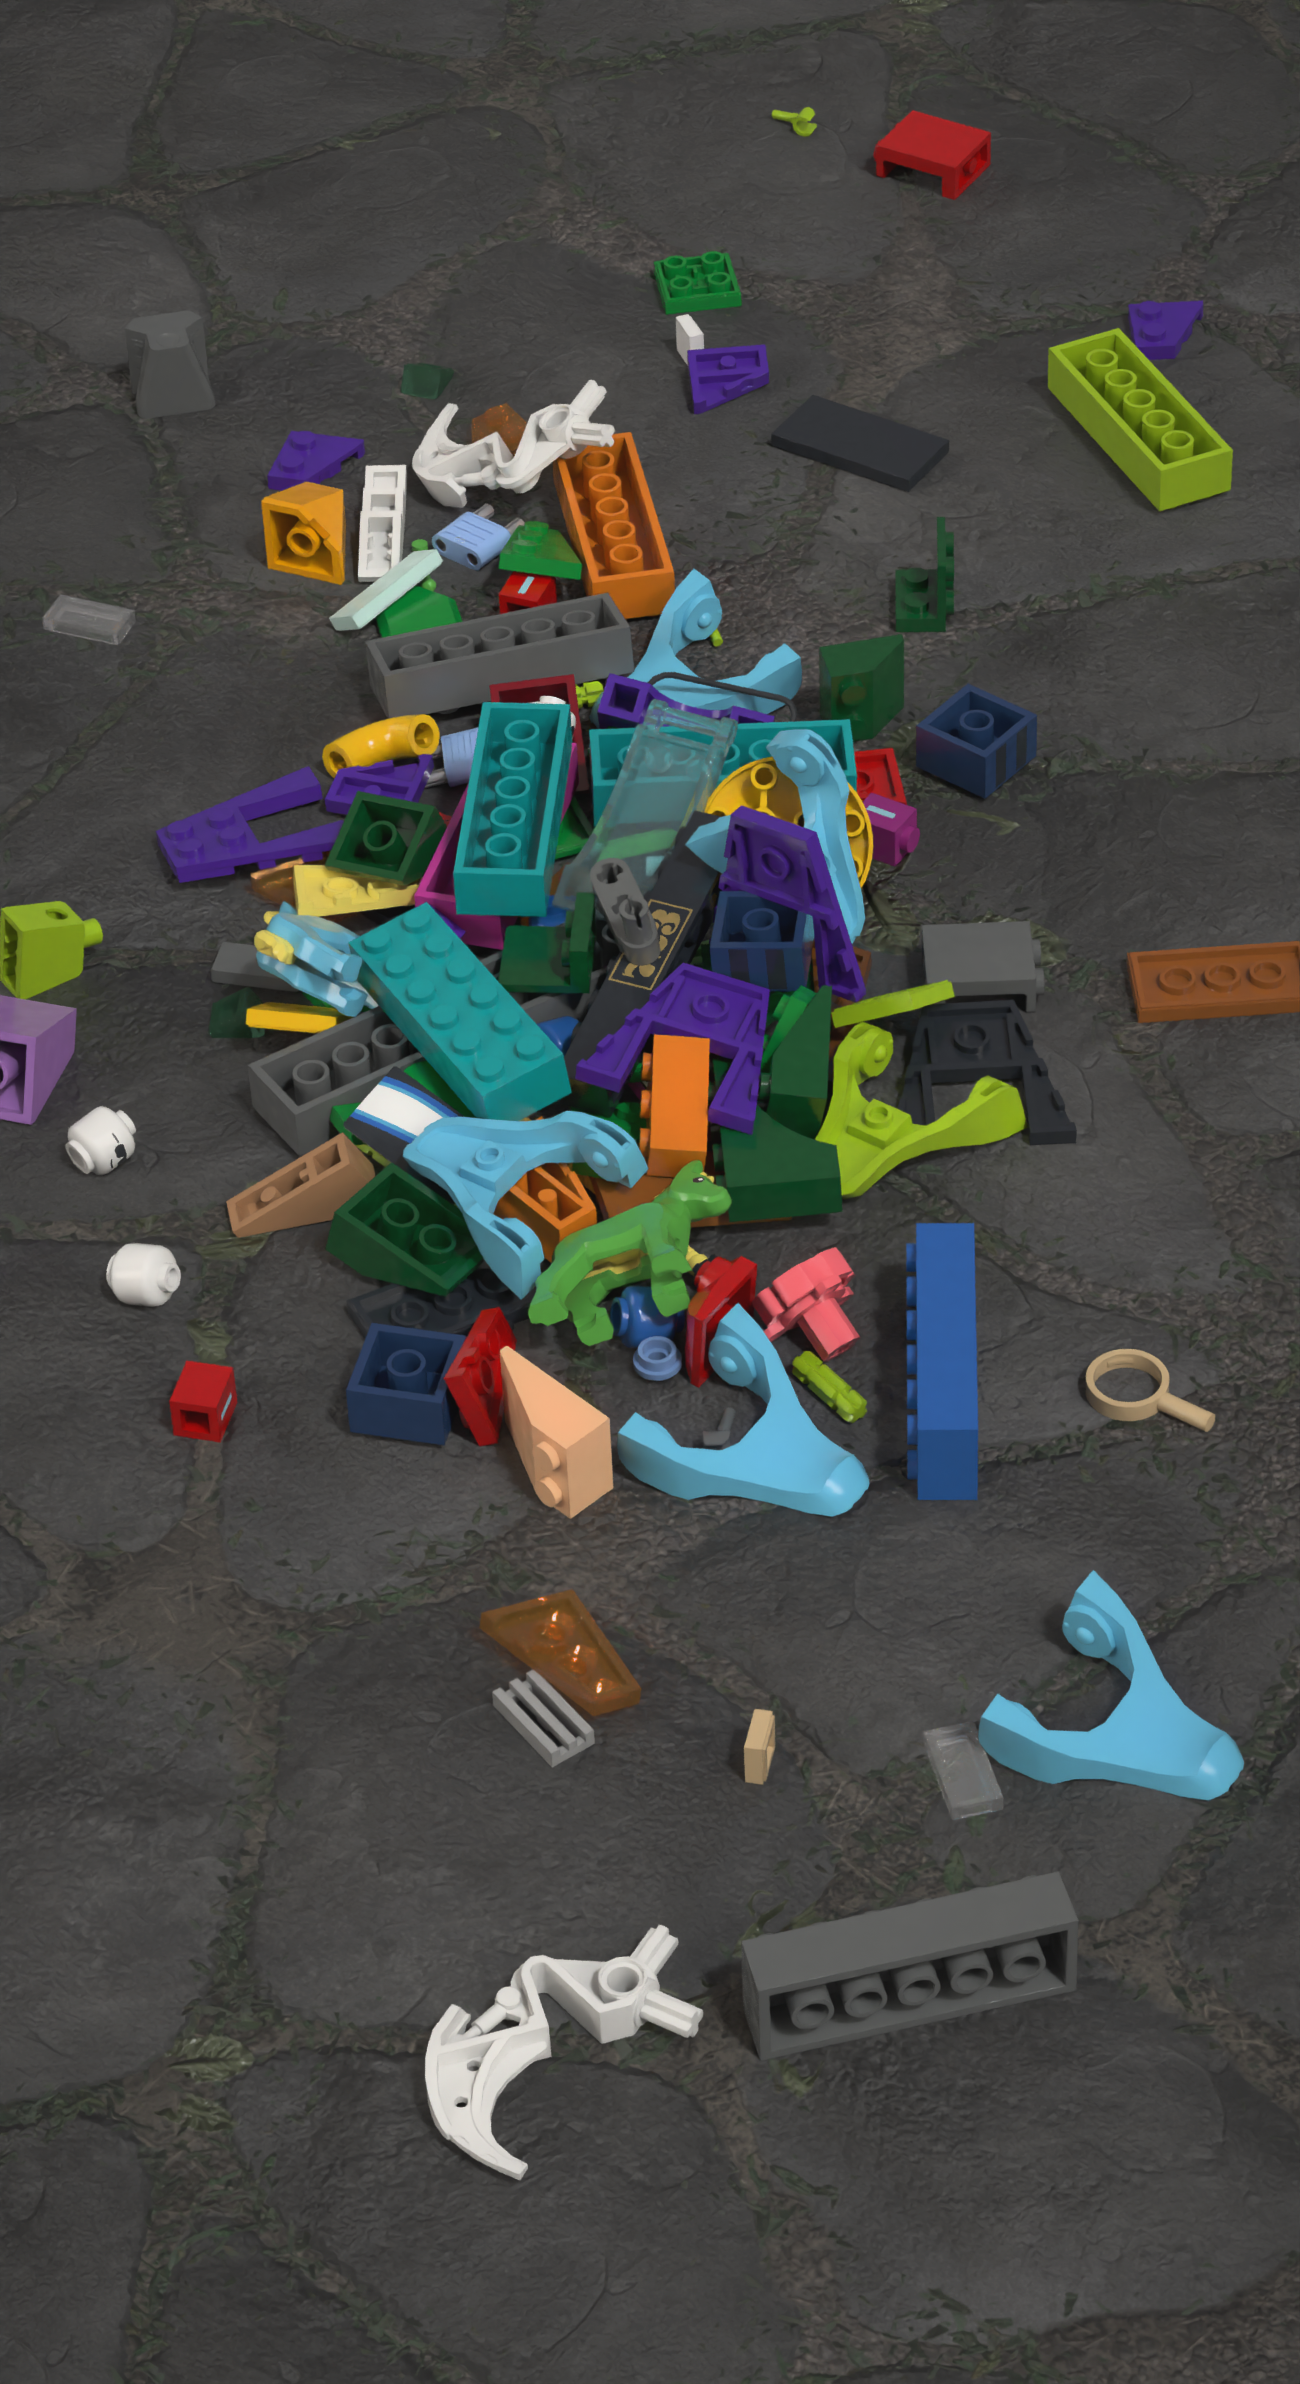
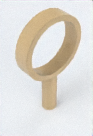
(1143, 1409)

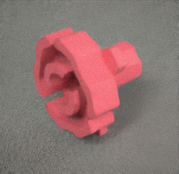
(811, 1299)

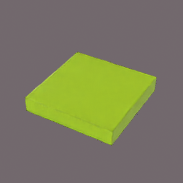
(892, 1003)

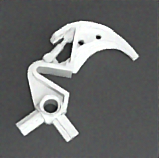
(549, 434)
(476, 2066)

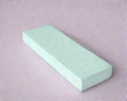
(386, 590)

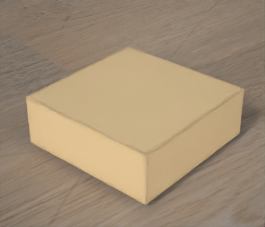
(759, 1746)

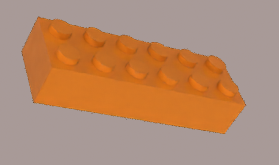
(615, 527)

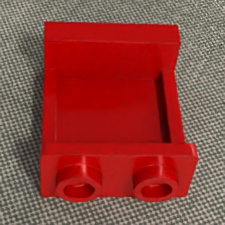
(938, 148)

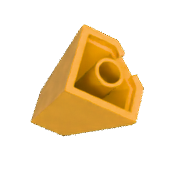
(306, 531)

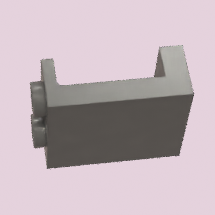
(984, 959)

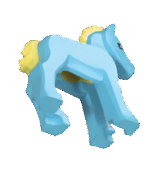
(313, 958)

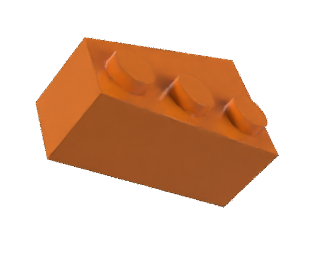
(674, 1103)
(549, 1203)

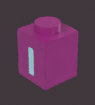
(892, 828)

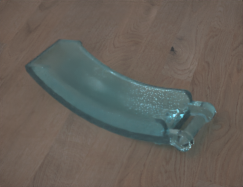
(652, 798)

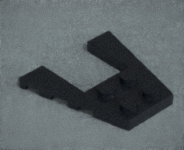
(979, 1041)

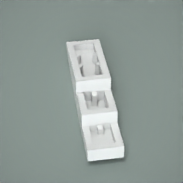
(382, 521)

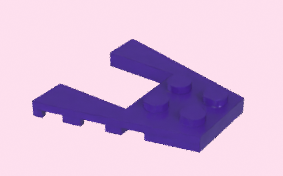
(221, 838)
(790, 869)
(700, 1006)

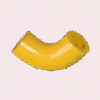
(383, 741)

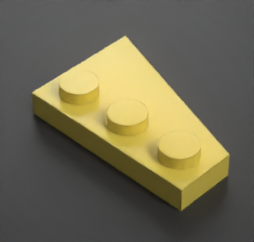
(332, 893)

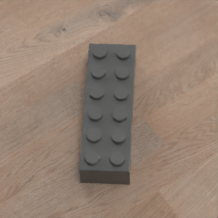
(458, 661)
(909, 1965)

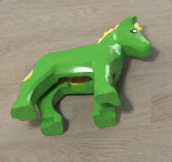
(625, 1251)

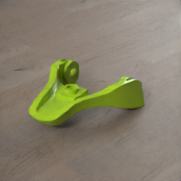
(879, 1137)

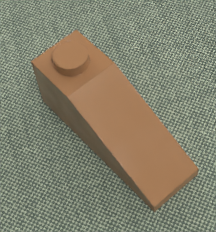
(303, 1190)

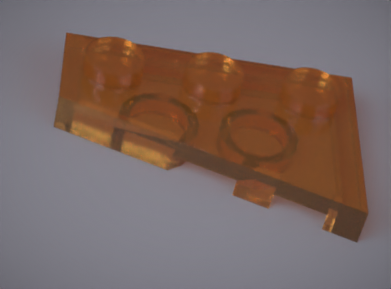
(566, 1648)

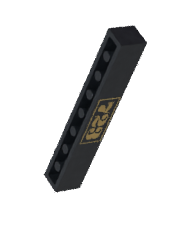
(683, 912)

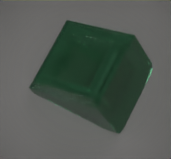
(425, 379)
(230, 1013)

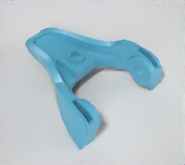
(693, 616)
(823, 798)
(486, 1157)
(776, 1462)
(1144, 1741)

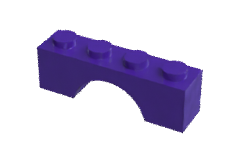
(627, 702)

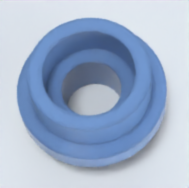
(657, 1358)

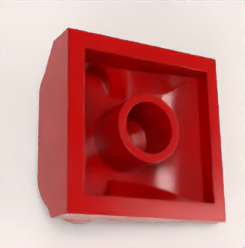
(719, 1289)

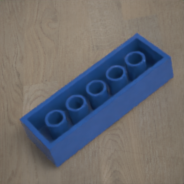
(943, 1362)

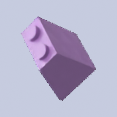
(33, 1053)

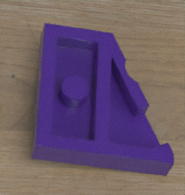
(1162, 327)
(725, 374)
(311, 458)
(381, 779)

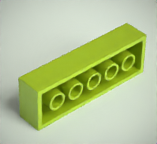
(1140, 419)

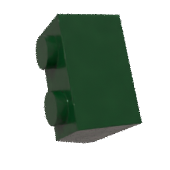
(862, 683)
(387, 839)

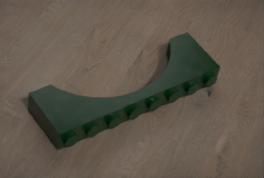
(775, 1167)

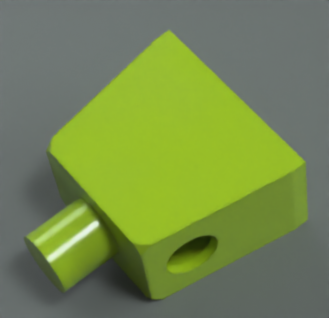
(43, 946)

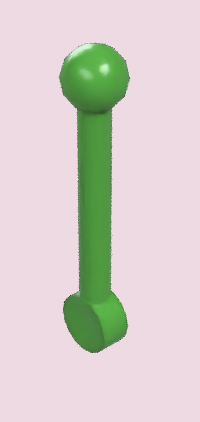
(427, 582)

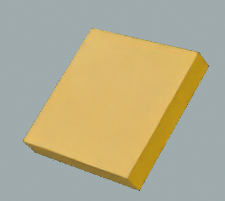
(294, 1017)

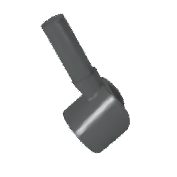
(721, 1438)

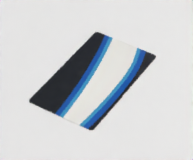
(395, 1116)

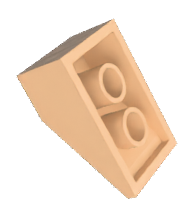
(556, 1435)

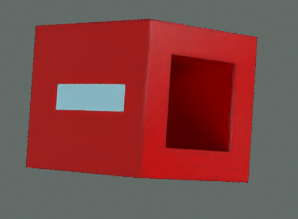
(527, 591)
(203, 1401)

